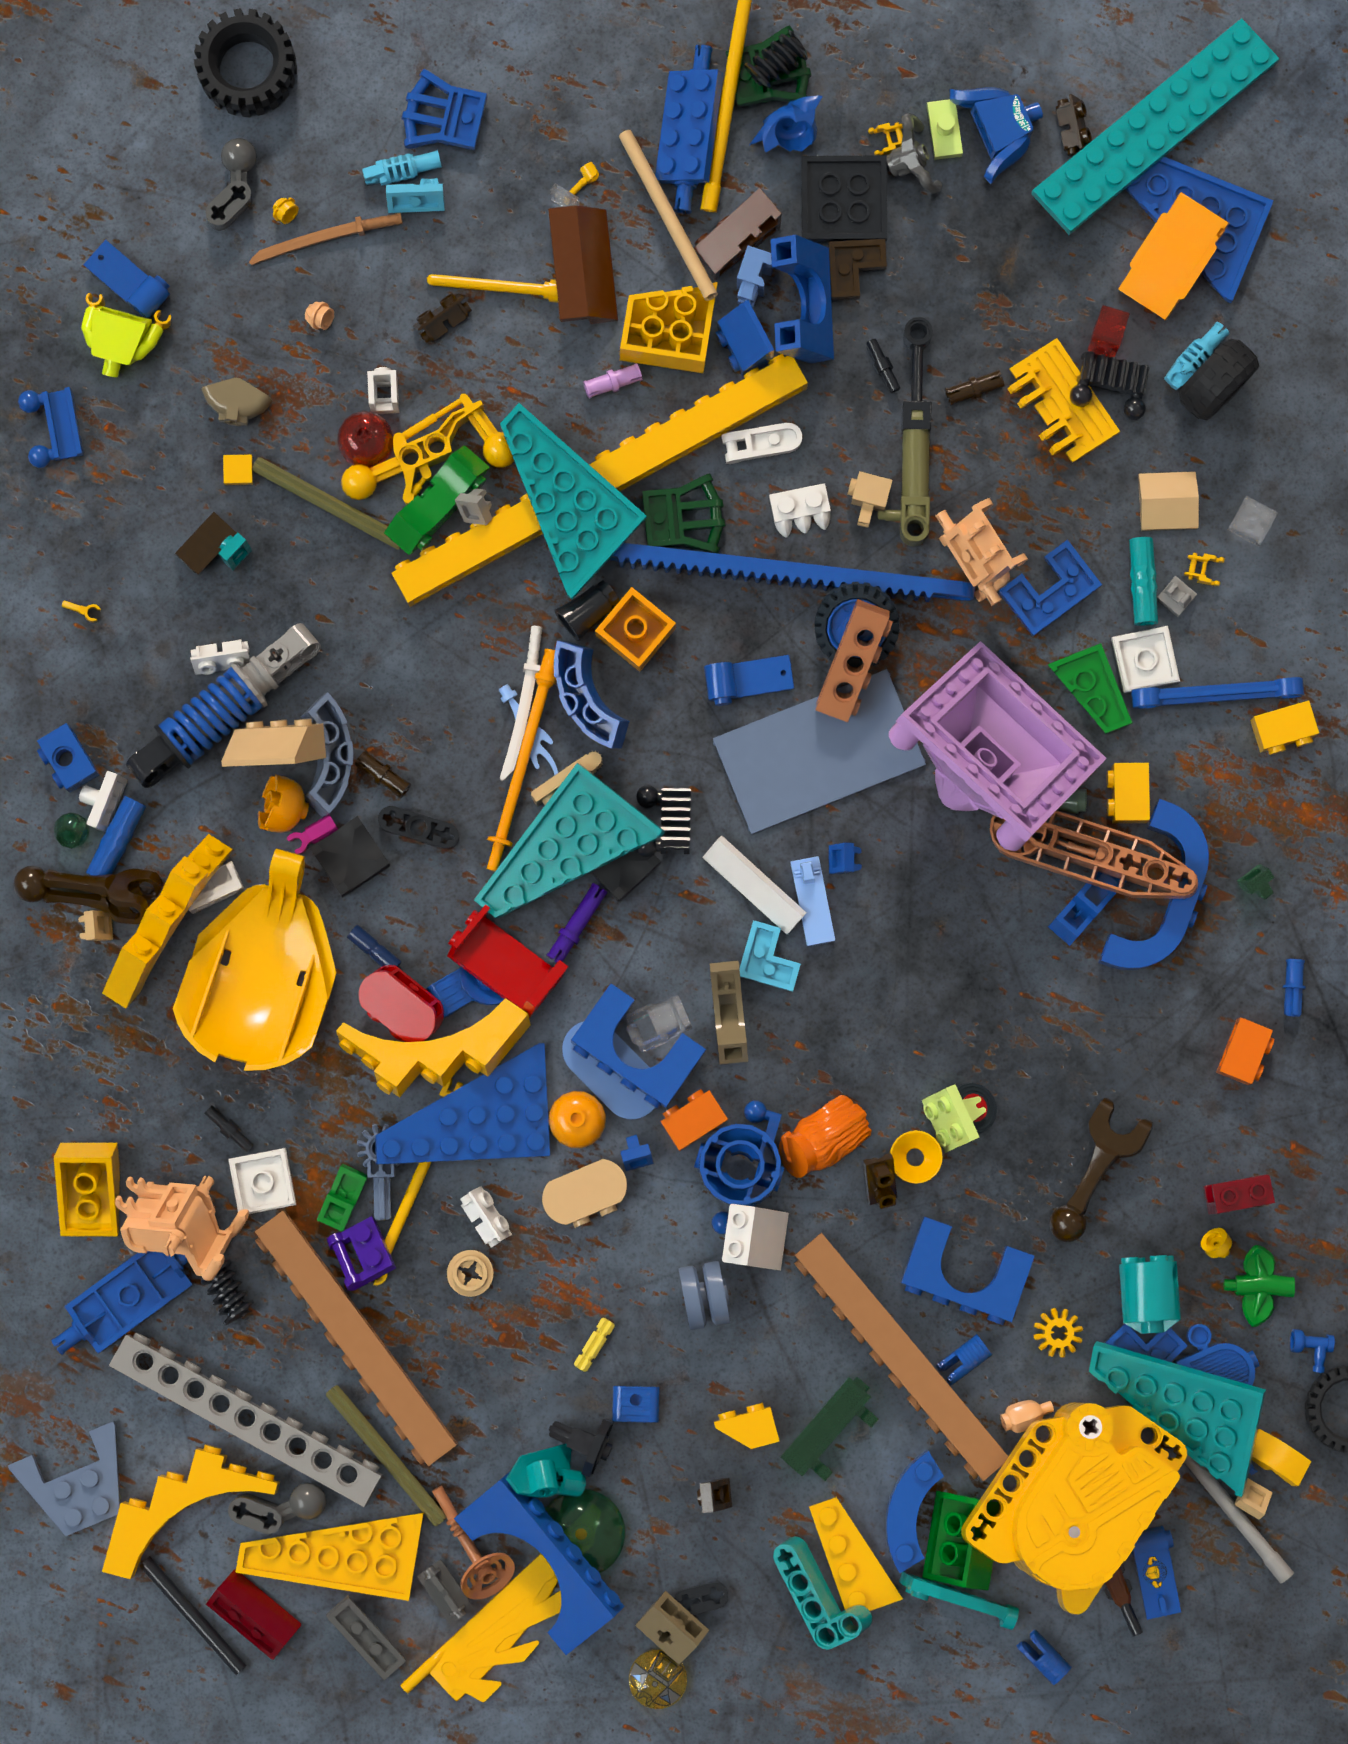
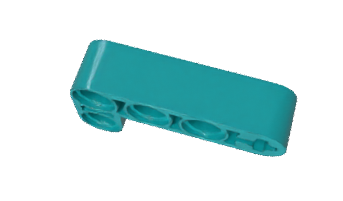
(818, 1591)

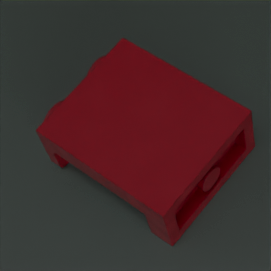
(1239, 1194)

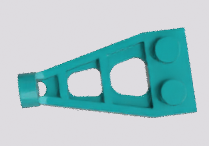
(923, 1588)

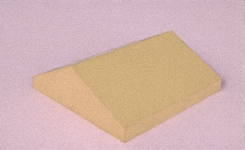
(1168, 501)

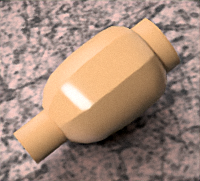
(1022, 1414)

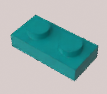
(234, 550)

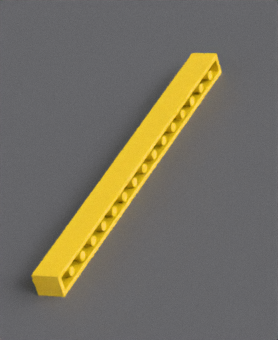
(621, 468)

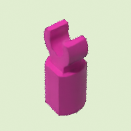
(314, 833)

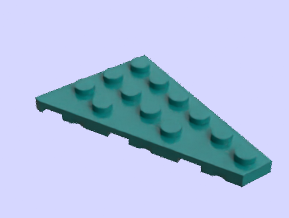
(575, 505)
(570, 837)
(1204, 1411)

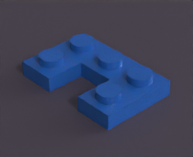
(1040, 611)

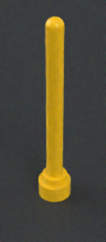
(547, 290)

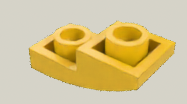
(1280, 1458)

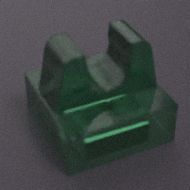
(1257, 881)

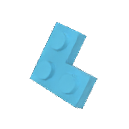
(760, 964)

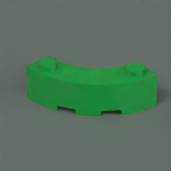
(427, 513)

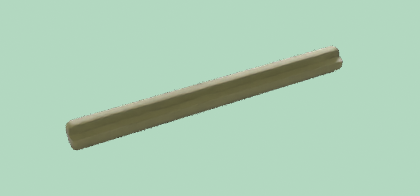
(322, 500)
(386, 1455)

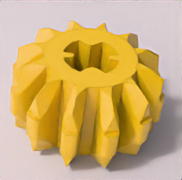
(1058, 1322)

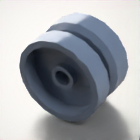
(705, 1295)

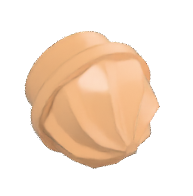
(319, 315)

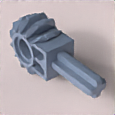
(380, 1173)

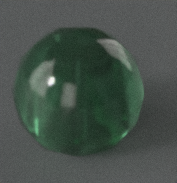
(71, 830)

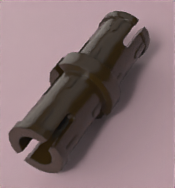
(974, 387)
(382, 774)

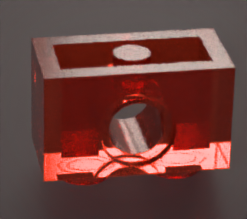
(1108, 331)

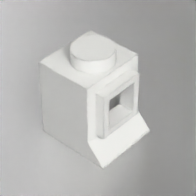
(383, 378)

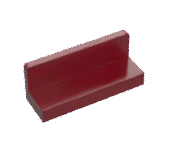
(253, 1614)

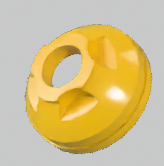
(927, 1145)

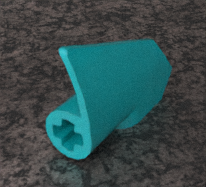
(546, 1474)

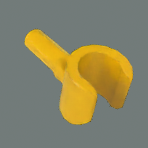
(589, 174)
(81, 609)

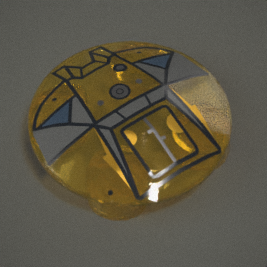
(657, 1679)

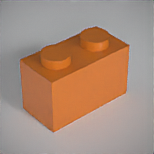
(1245, 1051)
(694, 1119)

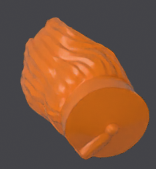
(824, 1137)

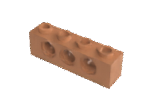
(863, 617)

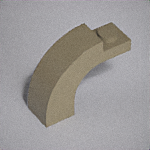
(728, 1012)

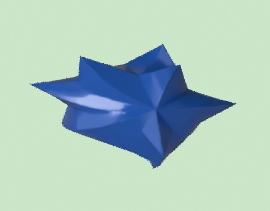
(790, 126)

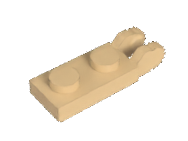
(545, 791)

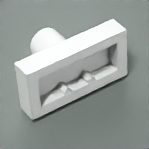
(104, 800)

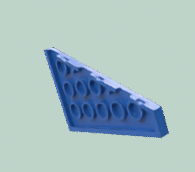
(1243, 209)
(478, 1121)

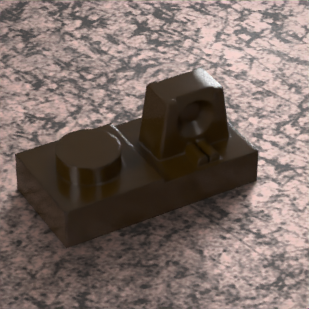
(714, 1495)

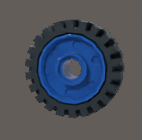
(836, 611)

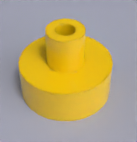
(1216, 1243)

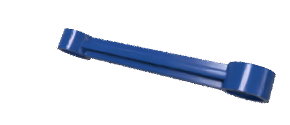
(1156, 697)

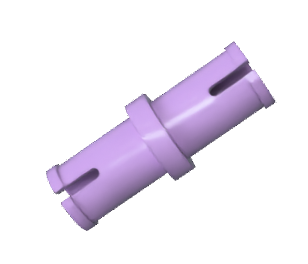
(612, 380)

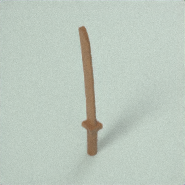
(358, 226)

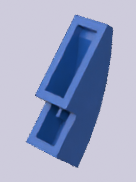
(1083, 909)

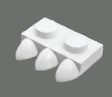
(800, 506)

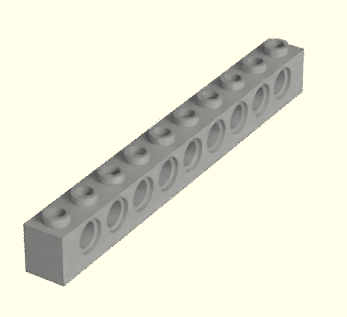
(127, 1362)

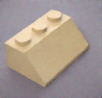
(275, 743)

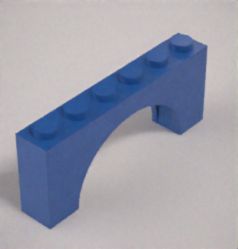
(584, 1596)

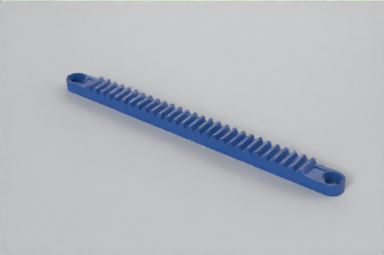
(789, 571)

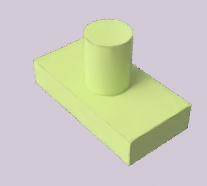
(944, 129)

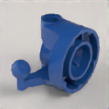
(746, 1141)

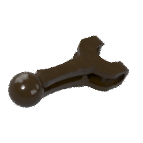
(103, 892)
(1069, 1221)

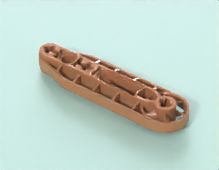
(1107, 859)

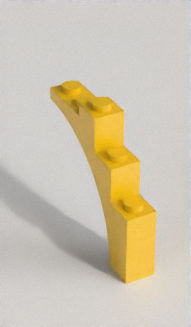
(162, 918)
(438, 1060)
(139, 1524)

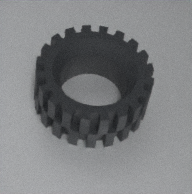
(235, 31)

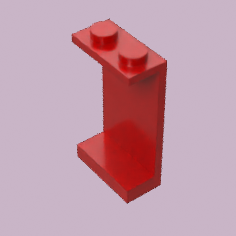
(504, 963)

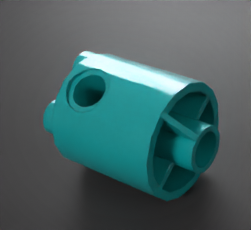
(1150, 1293)

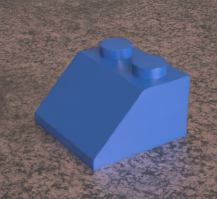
(745, 339)

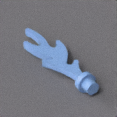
(508, 696)

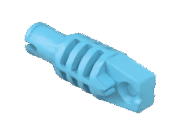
(400, 168)
(1195, 356)

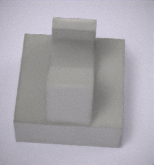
(474, 507)
(1176, 596)

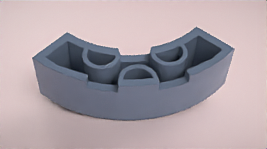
(334, 770)

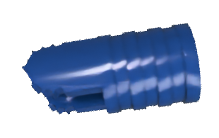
(970, 1354)
(1049, 1662)

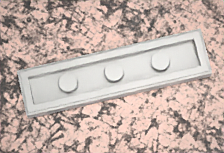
(754, 885)

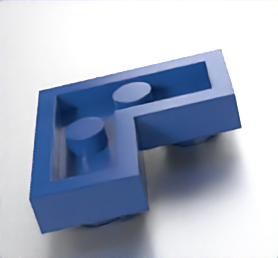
(1161, 1346)

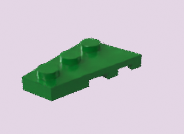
(1094, 686)

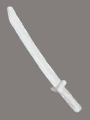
(530, 669)

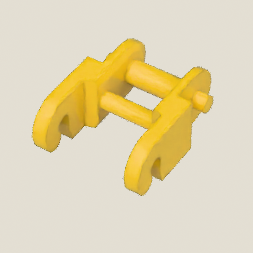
(886, 129)
(1202, 577)

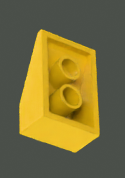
(87, 1188)

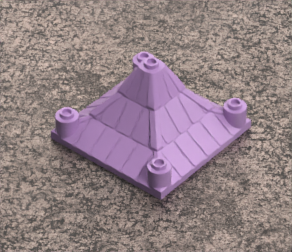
(997, 745)

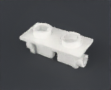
(208, 660)
(494, 1227)

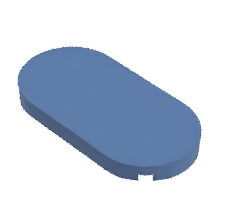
(608, 1088)

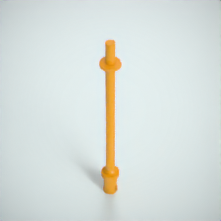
(545, 680)

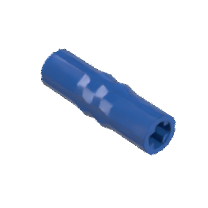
(116, 837)

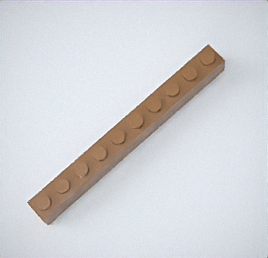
(356, 1338)
(901, 1356)

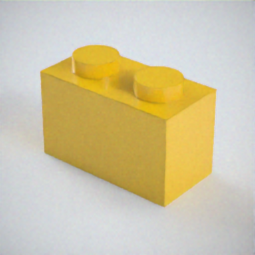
(1285, 727)
(1129, 793)

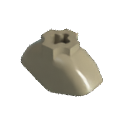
(236, 401)

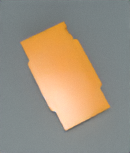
(1173, 256)

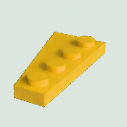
(851, 1561)

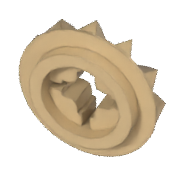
(457, 1278)

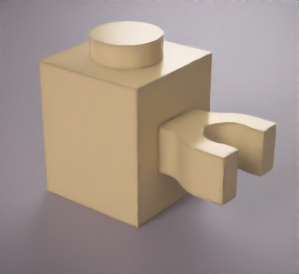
(869, 493)

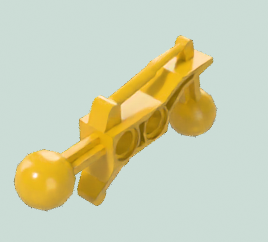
(361, 481)

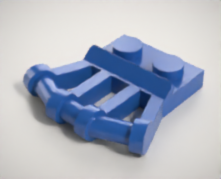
(461, 117)

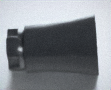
(587, 609)

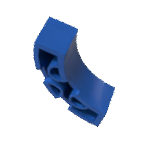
(580, 696)
(904, 1508)

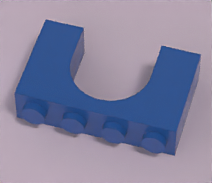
(809, 266)
(658, 1082)
(925, 1274)

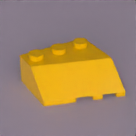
(668, 329)

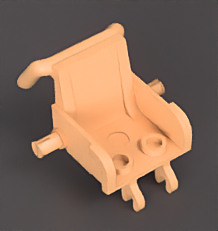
(979, 551)
(178, 1221)

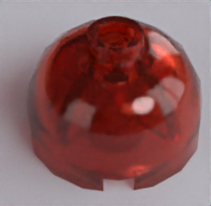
(375, 446)

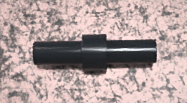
(883, 366)
(229, 1129)

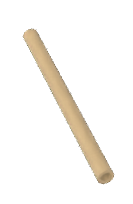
(668, 215)

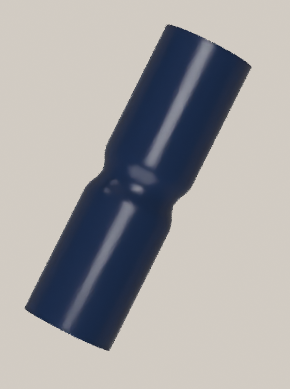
(371, 946)

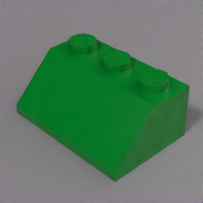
(948, 1555)

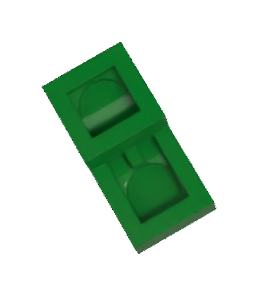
(342, 1197)

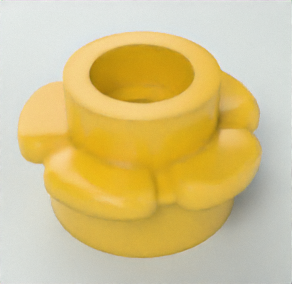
(285, 210)

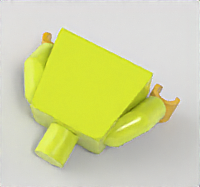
(119, 335)

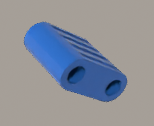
(450, 993)
(635, 1404)

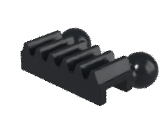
(1112, 375)
(674, 818)

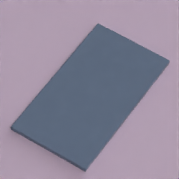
(812, 759)

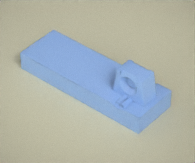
(813, 900)

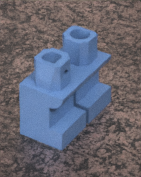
(749, 277)

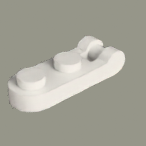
(762, 442)

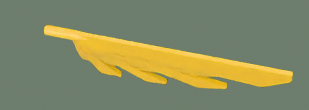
(492, 1632)

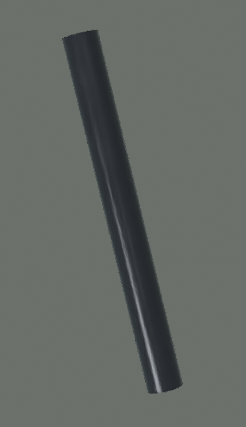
(192, 1615)

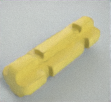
(594, 1344)

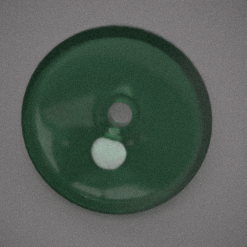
(600, 1520)

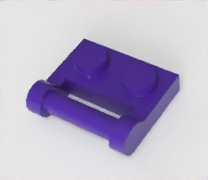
(370, 1250)

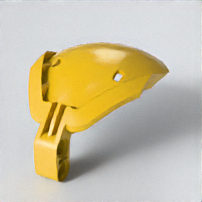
(253, 1003)

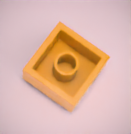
(635, 629)

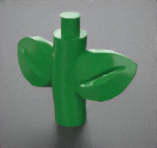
(1259, 1285)

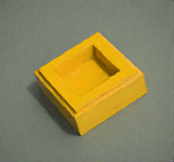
(238, 469)

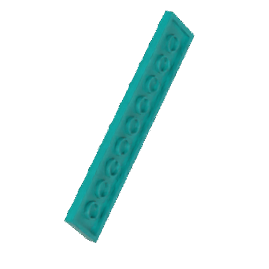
(1155, 126)

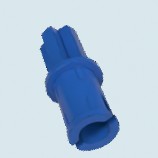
(1293, 987)

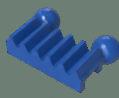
(61, 423)

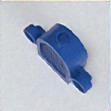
(1219, 1358)

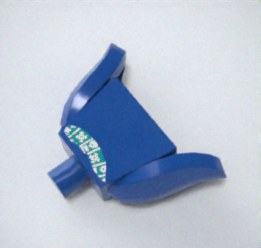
(1001, 123)

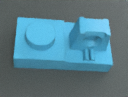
(415, 198)

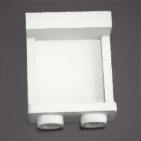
(755, 1237)

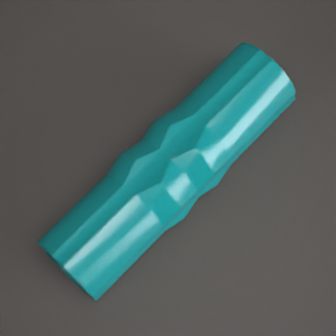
(1143, 581)

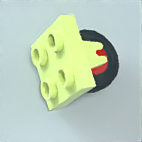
(960, 1114)

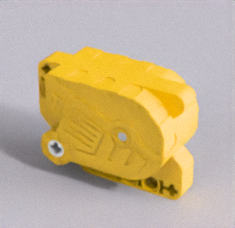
(1078, 1499)

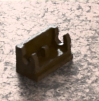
(204, 543)

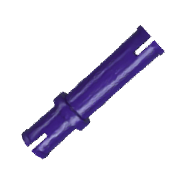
(577, 923)

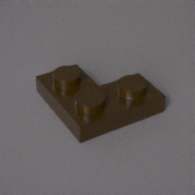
(848, 259)

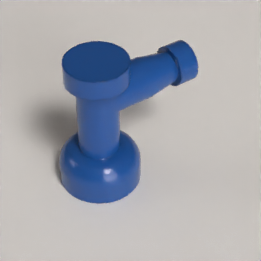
(1321, 1344)

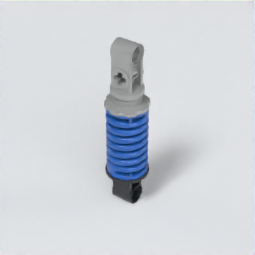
(238, 694)

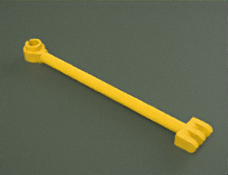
(410, 1195)

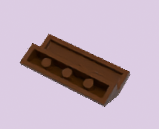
(583, 264)

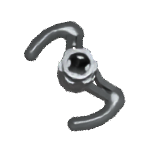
(912, 156)

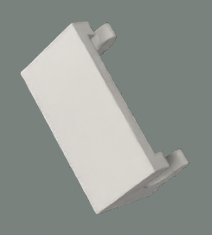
(220, 887)

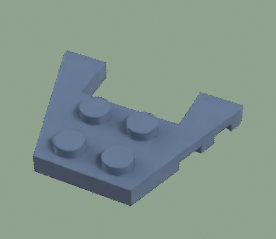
(81, 1495)

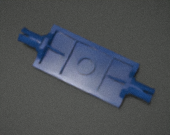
(689, 128)
(124, 1299)

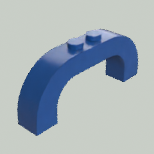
(1188, 836)

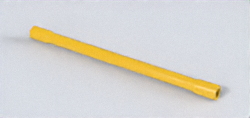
(712, 189)

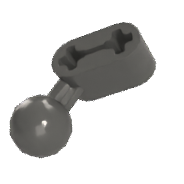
(237, 157)
(305, 1502)

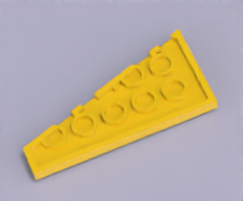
(357, 1557)

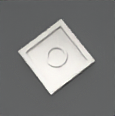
(1145, 659)
(262, 1181)

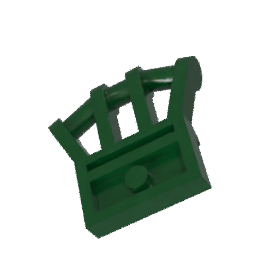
(750, 93)
(665, 521)

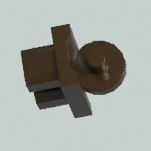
(880, 1181)

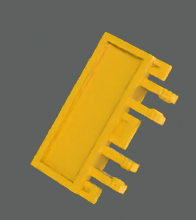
(1054, 377)

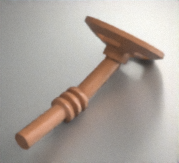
(481, 1565)

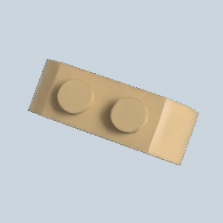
(584, 1193)

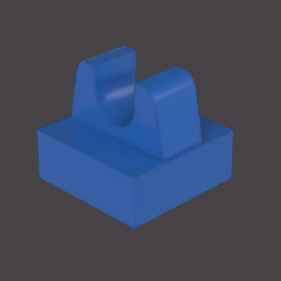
(842, 858)
(636, 1155)

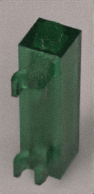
(827, 1425)

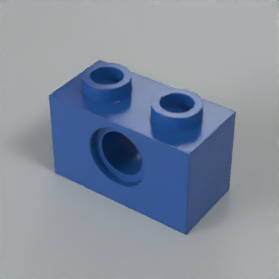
(81, 768)

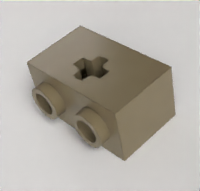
(672, 1627)

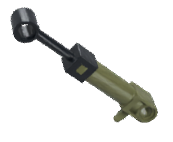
(915, 445)

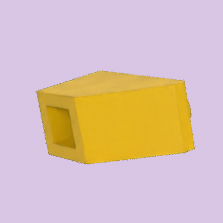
(751, 1428)

